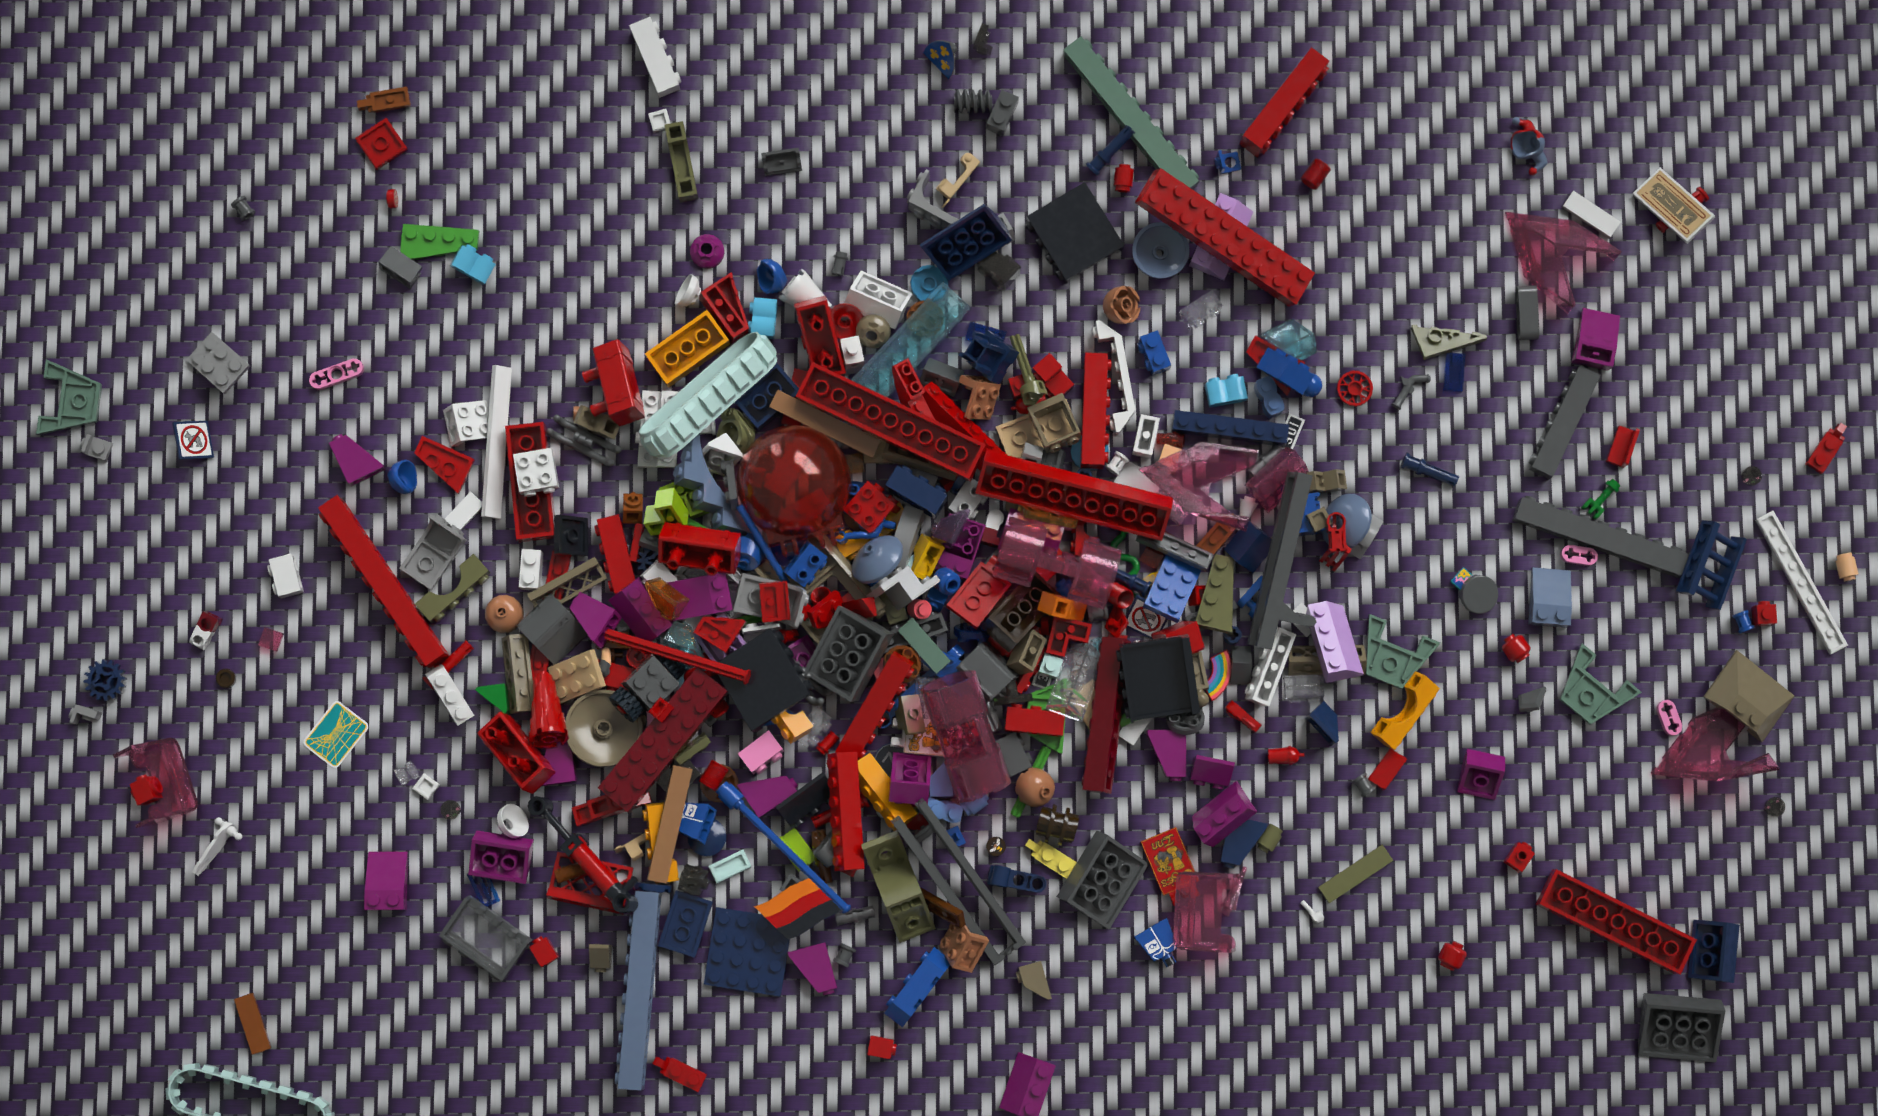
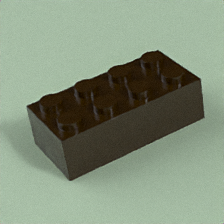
(1017, 613)

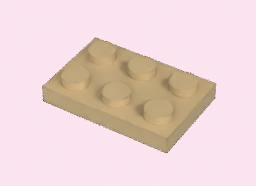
(577, 676)

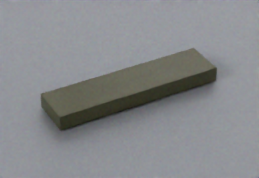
(1355, 873)

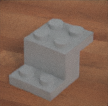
(218, 362)
(902, 587)

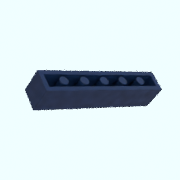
(1230, 428)

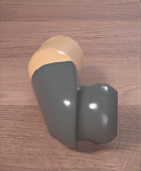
(605, 661)

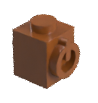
(632, 504)

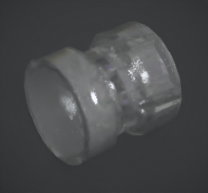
(403, 776)

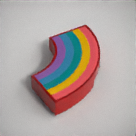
(1220, 674)

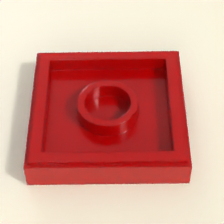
(381, 143)

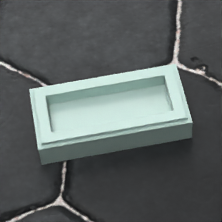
(730, 866)

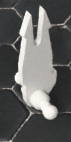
(226, 830)

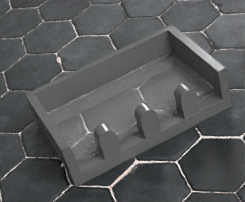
(485, 938)

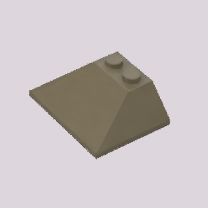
(1749, 695)

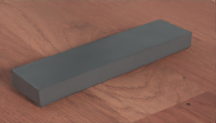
(1179, 550)

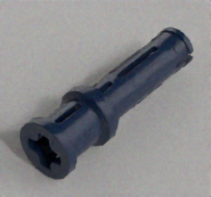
(1104, 156)
(1421, 467)
(1133, 582)

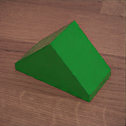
(497, 695)

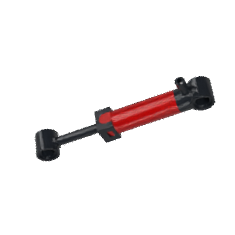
(577, 848)

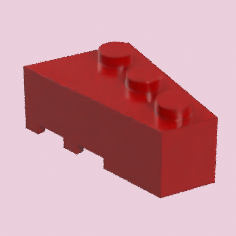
(725, 307)

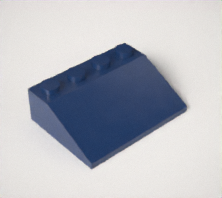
(967, 241)

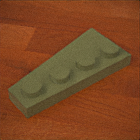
(1217, 601)

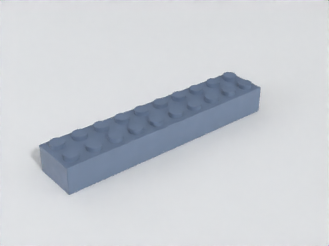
(639, 992)

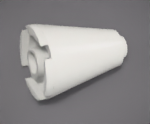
(801, 289)

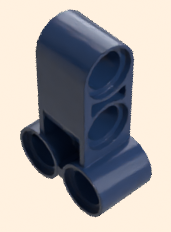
(1003, 877)

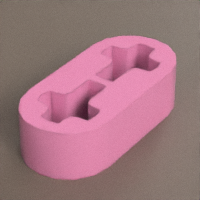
(1579, 550)
(1664, 719)

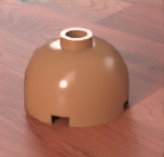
(1121, 305)
(507, 622)
(1035, 787)

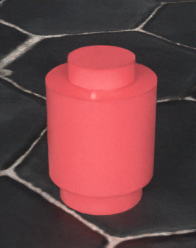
(919, 609)

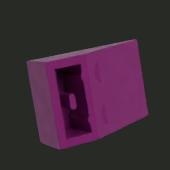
(1596, 339)
(963, 553)

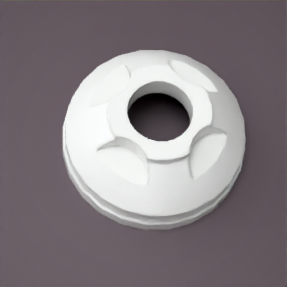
(688, 292)
(516, 819)

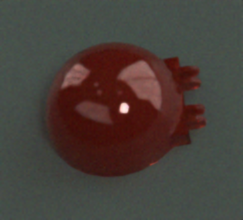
(795, 485)

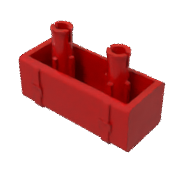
(819, 334)
(617, 382)
(699, 548)
(516, 753)

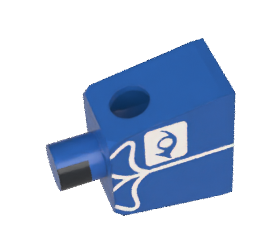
(697, 821)
(1158, 942)

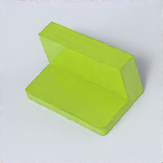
(798, 846)

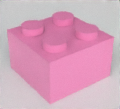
(761, 753)

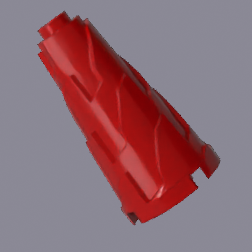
(547, 719)

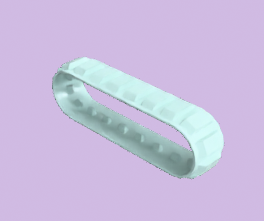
(708, 395)
(179, 1107)

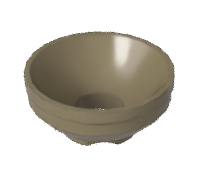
(878, 325)

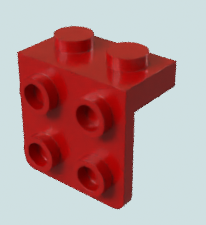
(871, 506)

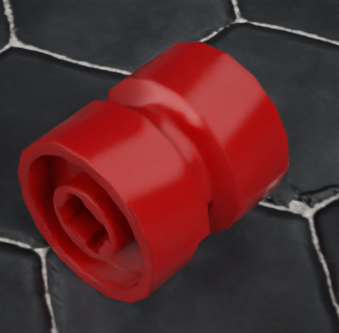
(636, 657)

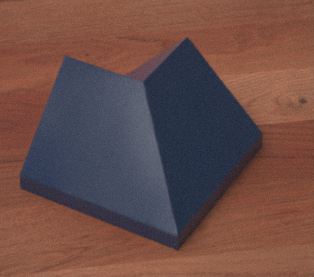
(1325, 722)

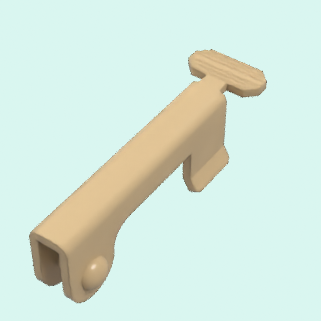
(947, 189)
(633, 847)

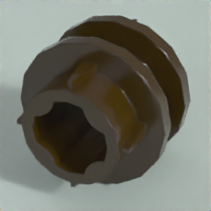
(1057, 824)

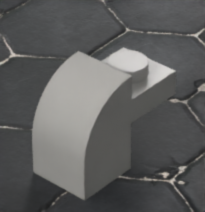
(1360, 548)

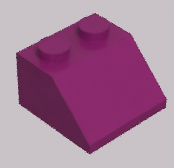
(1211, 771)
(1481, 774)

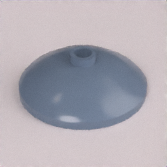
(1163, 238)
(1357, 516)
(877, 559)

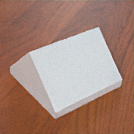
(720, 450)

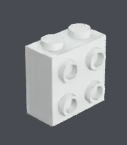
(536, 472)

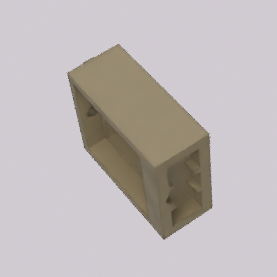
(1046, 407)

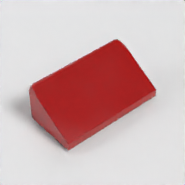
(864, 607)
(1387, 769)

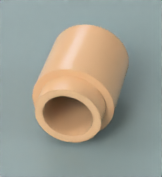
(1846, 566)

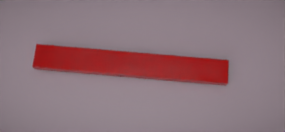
(558, 566)

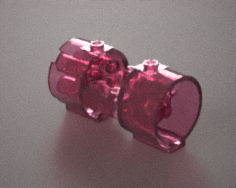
(1090, 573)
(965, 735)

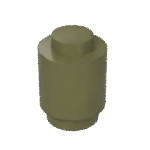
(1269, 838)

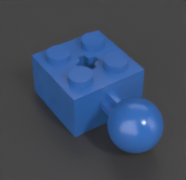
(1290, 373)

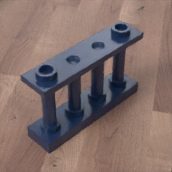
(1697, 560)

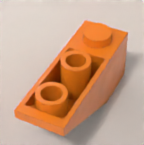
(1061, 606)

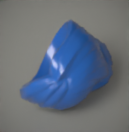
(771, 276)
(403, 477)

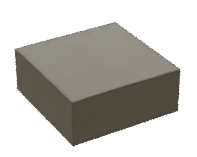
(1317, 519)

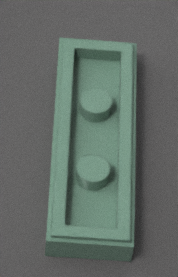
(924, 645)

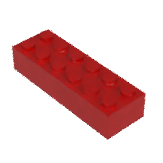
(1284, 102)
(535, 513)

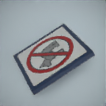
(193, 440)
(1144, 620)

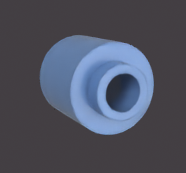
(975, 806)

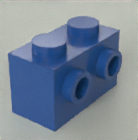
(1154, 353)
(806, 564)

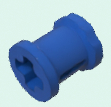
(1743, 621)

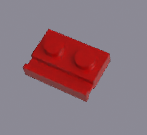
(774, 601)

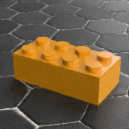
(687, 348)

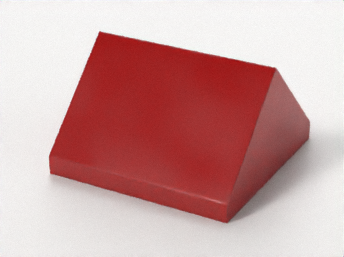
(1182, 628)

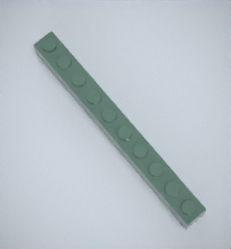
(1127, 111)

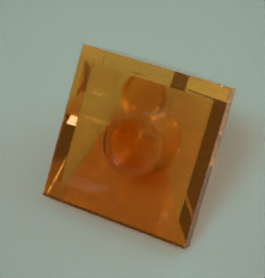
(666, 598)

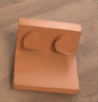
(982, 397)
(962, 947)

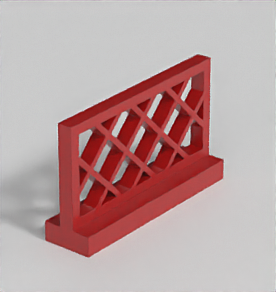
(582, 898)

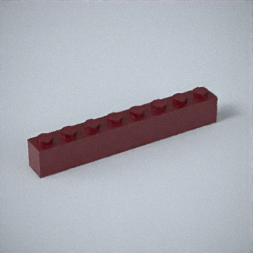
(1105, 720)

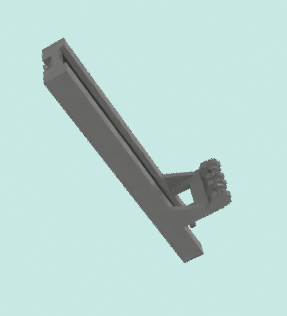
(1270, 602)
(935, 825)

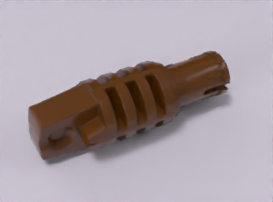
(817, 838)

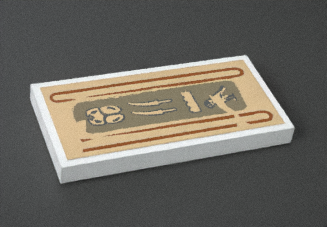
(1673, 205)

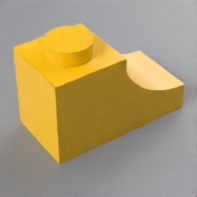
(926, 556)

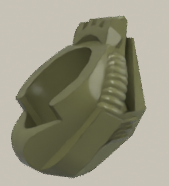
(742, 428)

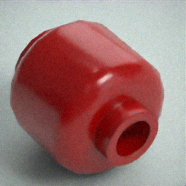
(1516, 648)
(1452, 955)

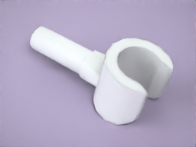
(1317, 916)

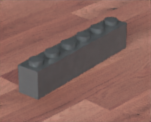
(1564, 421)

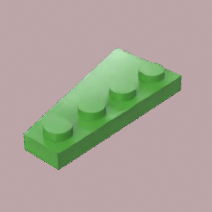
(430, 241)

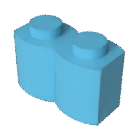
(473, 264)
(763, 317)
(1226, 391)

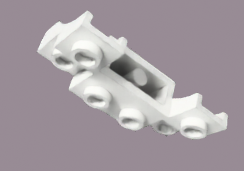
(653, 402)

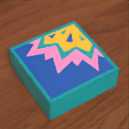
(1460, 578)

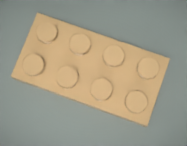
(1021, 430)

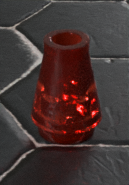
(1173, 439)

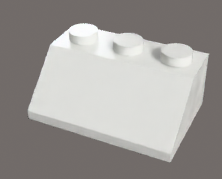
(878, 298)

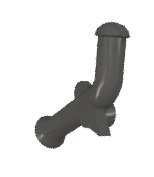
(1407, 384)

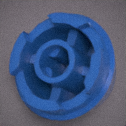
(750, 554)

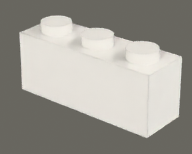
(449, 694)

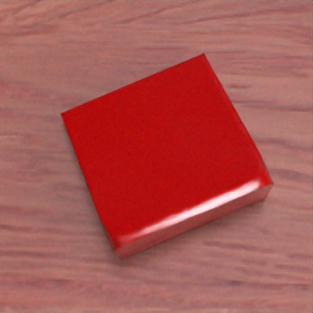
(1196, 596)

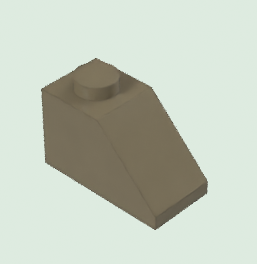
(1026, 653)
(600, 957)
(1034, 979)

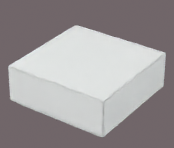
(659, 119)
(426, 786)

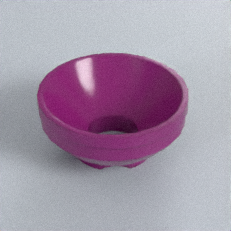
(710, 260)

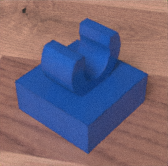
(956, 835)

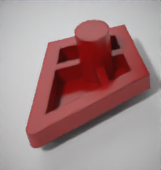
(1116, 622)

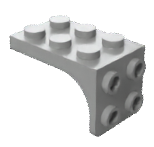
(923, 209)
(433, 552)
(748, 599)

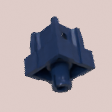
(990, 355)

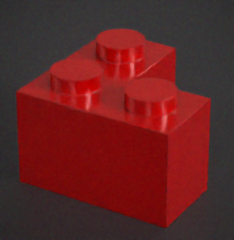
(1051, 373)
(1064, 630)

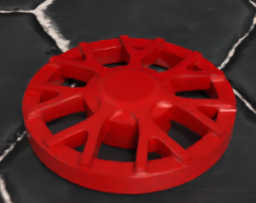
(1354, 388)

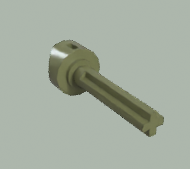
(1032, 389)

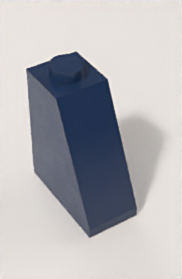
(1240, 842)

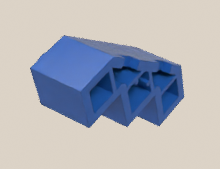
(917, 987)

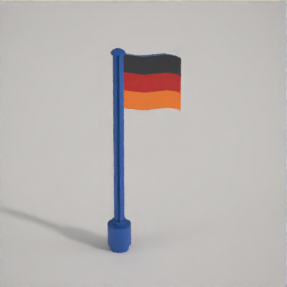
(801, 904)

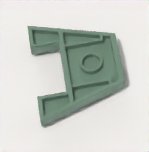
(77, 403)
(1391, 662)
(1587, 695)

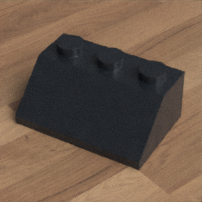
(805, 801)

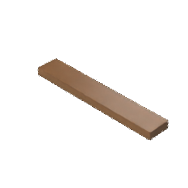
(825, 423)
(669, 824)

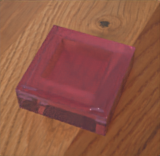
(271, 639)

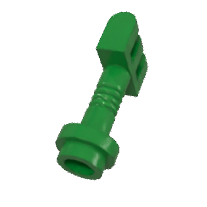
(1596, 505)

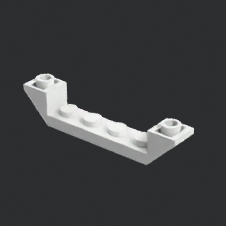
(1103, 334)

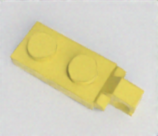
(1051, 858)

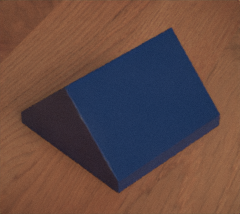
(1249, 547)

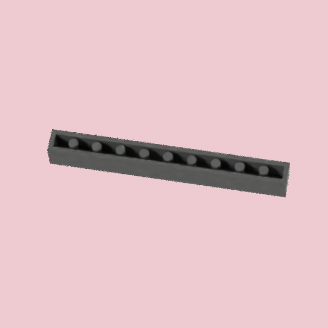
(1600, 536)

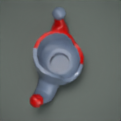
(1529, 144)

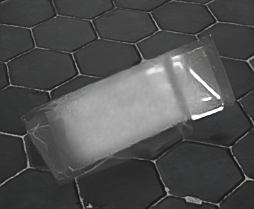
(1075, 681)

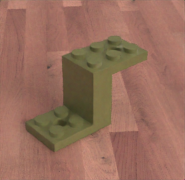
(898, 886)

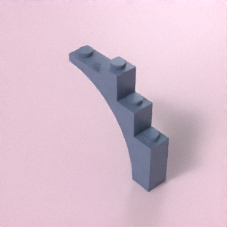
(707, 494)

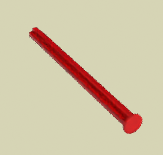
(677, 655)

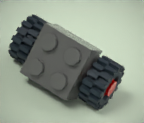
(646, 684)

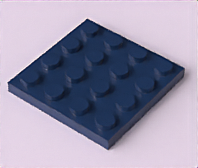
(746, 953)

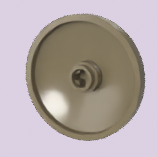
(599, 731)

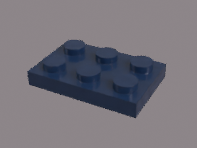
(685, 923)

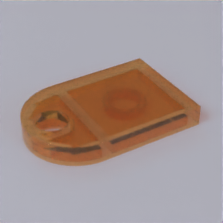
(1047, 517)

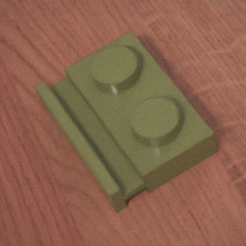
(692, 748)

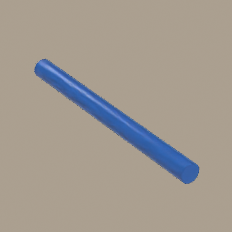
(762, 544)

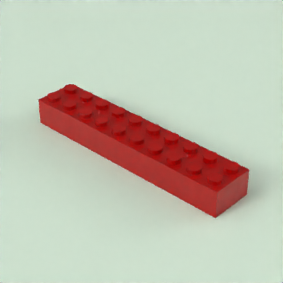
(1224, 237)
(891, 421)
(1074, 495)
(383, 581)

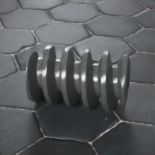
(972, 101)

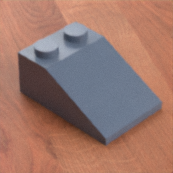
(1550, 598)

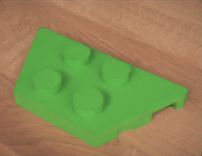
(1041, 698)

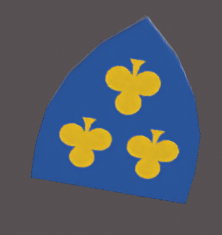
(942, 56)

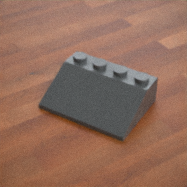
(848, 653)
(1102, 879)
(1680, 1027)

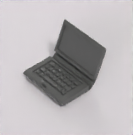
(552, 629)
(990, 669)

